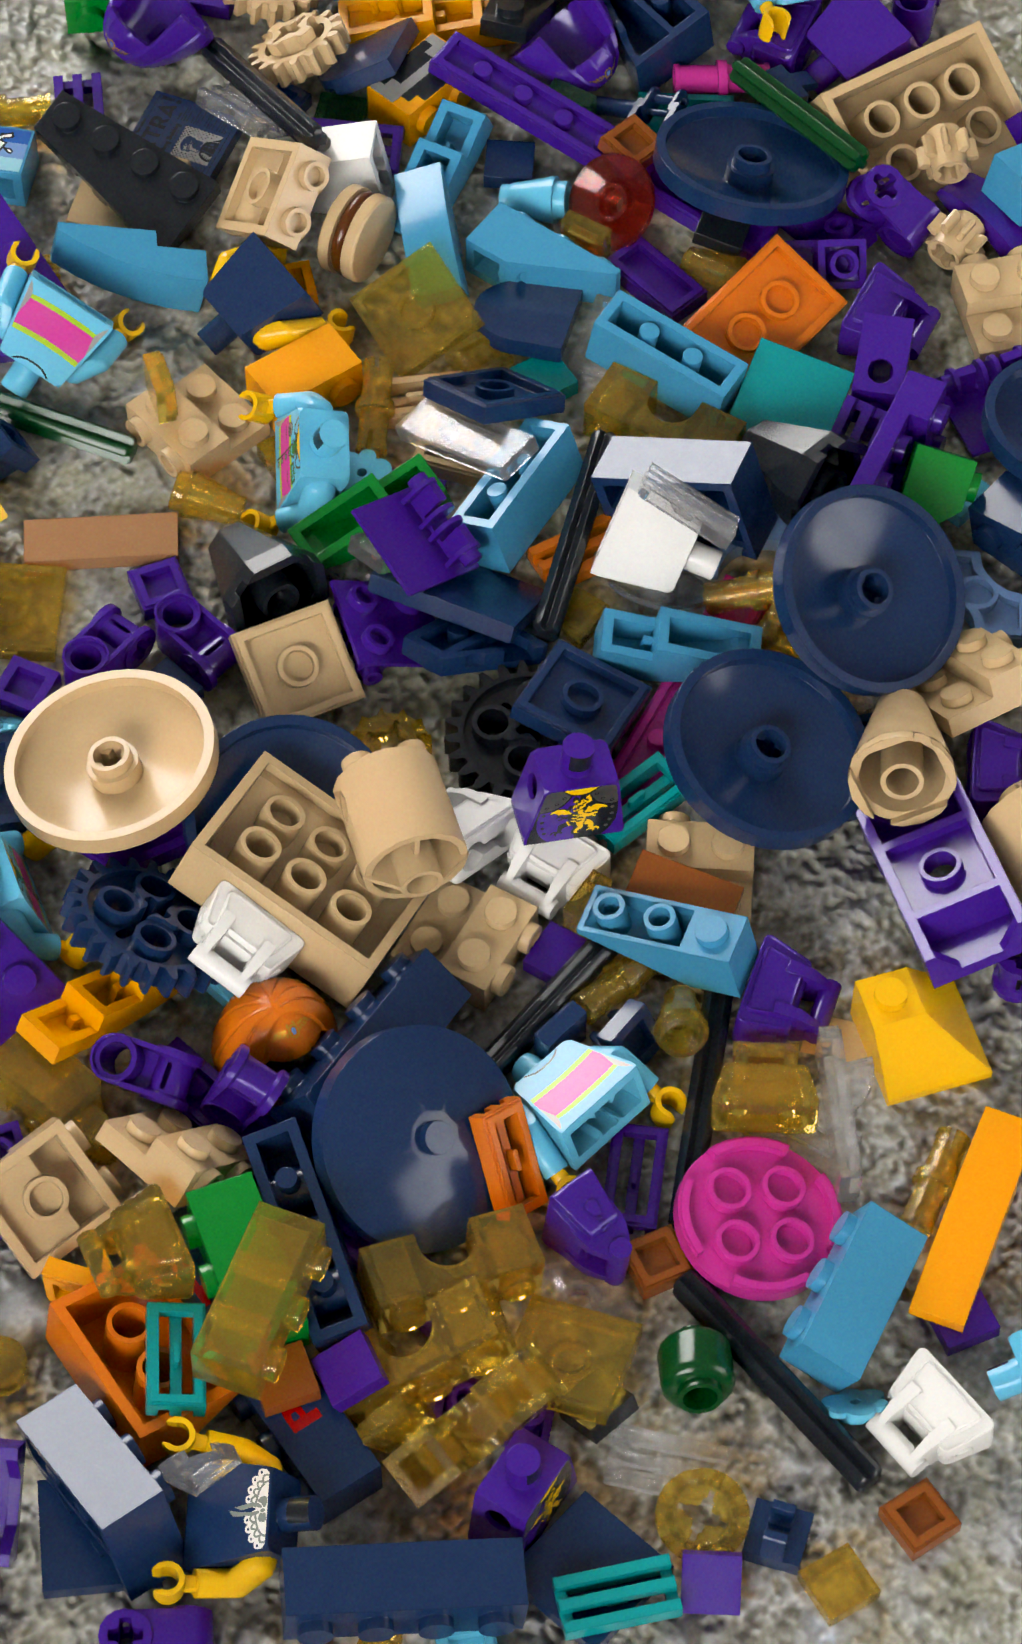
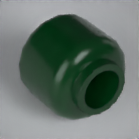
(696, 1368)

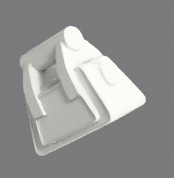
(486, 826)
(554, 865)
(240, 940)
(936, 1412)

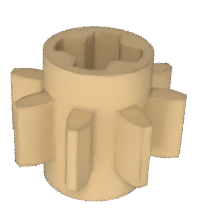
(947, 153)
(955, 238)

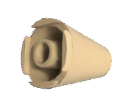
(902, 763)

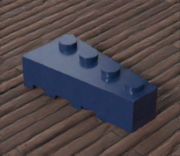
(412, 993)

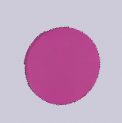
(755, 1218)

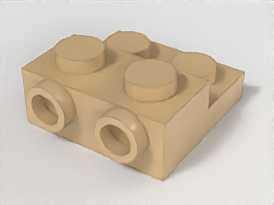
(275, 192)
(990, 301)
(206, 428)
(975, 682)
(704, 849)
(474, 936)
(172, 1154)
(52, 1194)

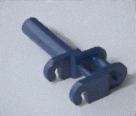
(645, 107)

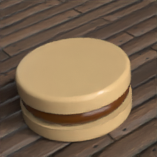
(356, 233)

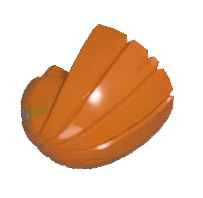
(274, 1019)

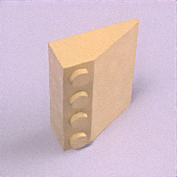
(938, 83)
(293, 858)

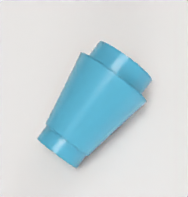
(540, 198)

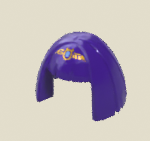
(154, 31)
(573, 47)

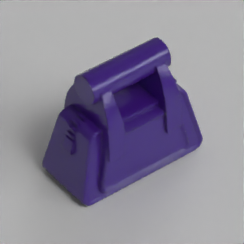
(791, 52)
(888, 295)
(991, 764)
(774, 995)
(588, 1229)

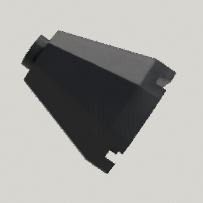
(802, 463)
(263, 575)

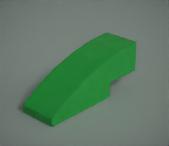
(331, 526)

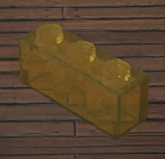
(261, 1301)

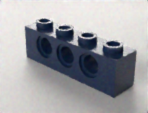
(288, 1180)

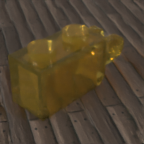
(45, 1091)

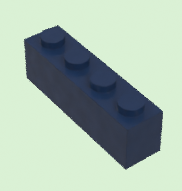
(403, 1589)

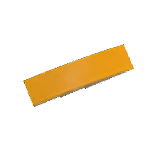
(435, 16)
(84, 1013)
(971, 1222)

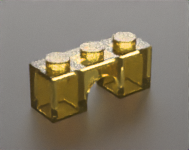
(627, 404)
(401, 1279)
(464, 1342)
(475, 1426)

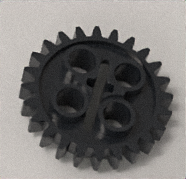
(491, 759)

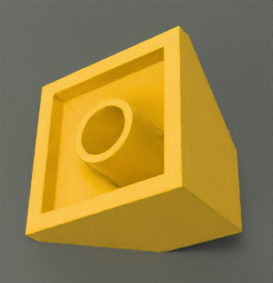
(916, 1035)

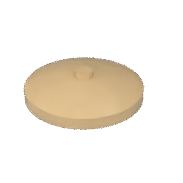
(111, 761)

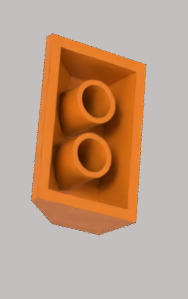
(105, 1355)

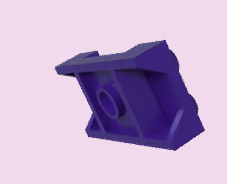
(914, 415)
(954, 919)

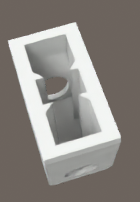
(356, 159)
(650, 546)

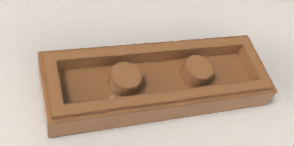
(102, 540)

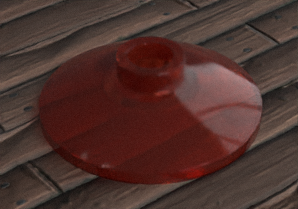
(603, 185)

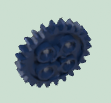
(134, 926)

